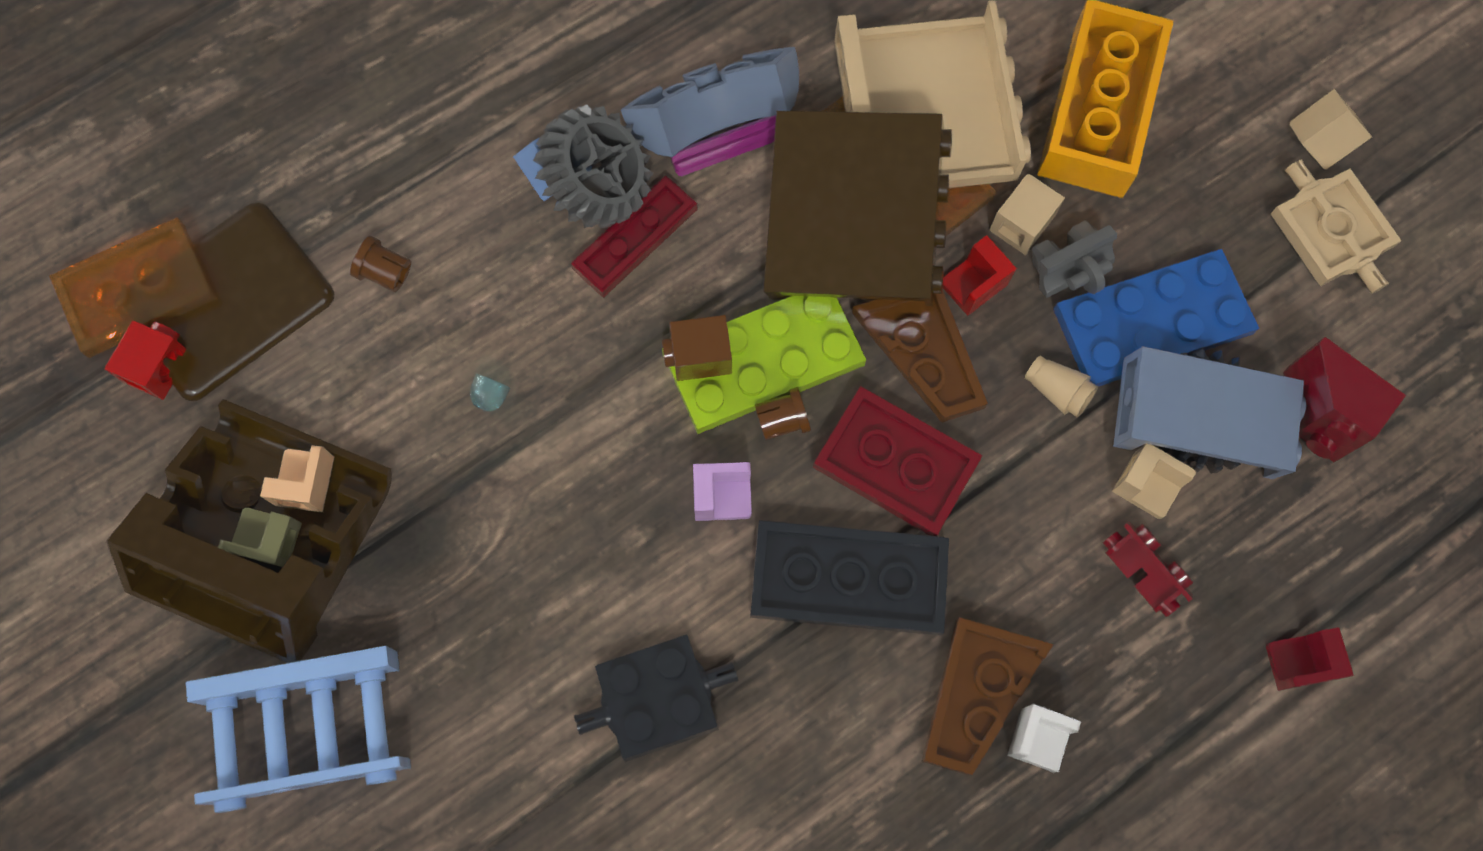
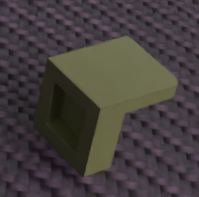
(264, 537)

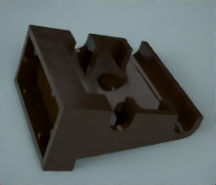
(171, 543)

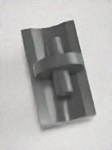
(1077, 265)

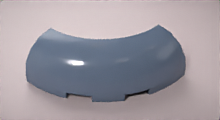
(714, 100)

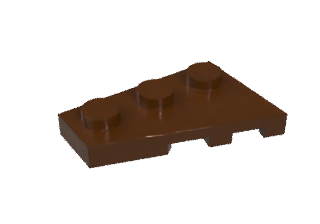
(926, 351)

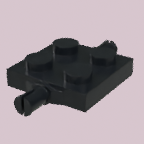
(656, 698)

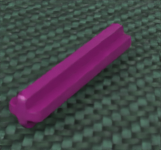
(724, 146)

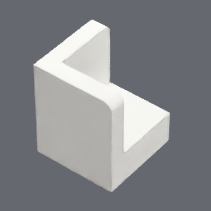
(1042, 737)

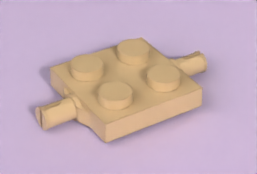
(1335, 227)

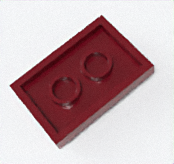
(897, 462)

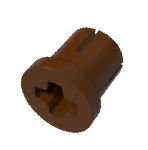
(380, 265)
(783, 415)

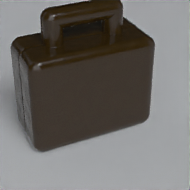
(262, 296)

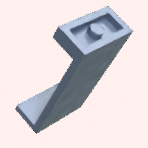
(1210, 410)

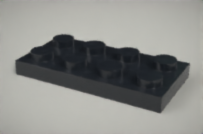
(850, 578)

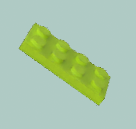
(772, 351)

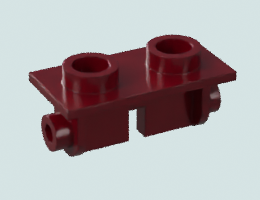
(1163, 581)

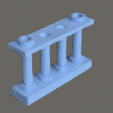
(270, 688)

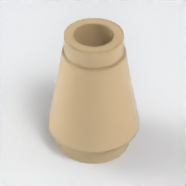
(1061, 385)

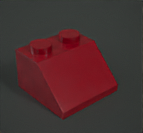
(1343, 400)

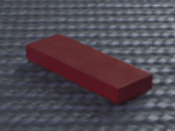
(633, 240)

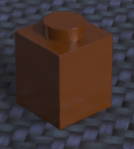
(698, 348)

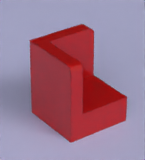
(979, 276)

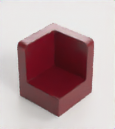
(1309, 659)

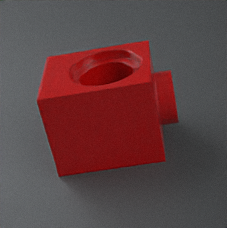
(141, 356)

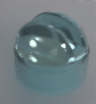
(487, 393)

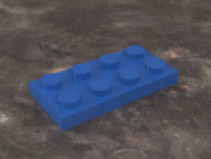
(1166, 310)

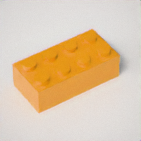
(1106, 98)

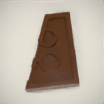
(977, 691)

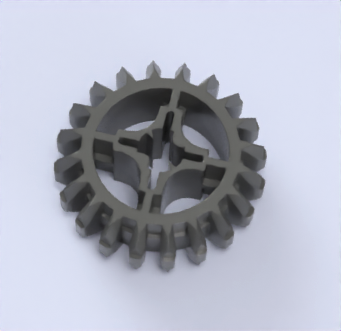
(585, 139)

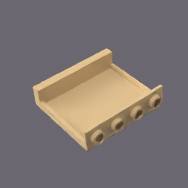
(945, 70)

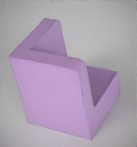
(722, 491)

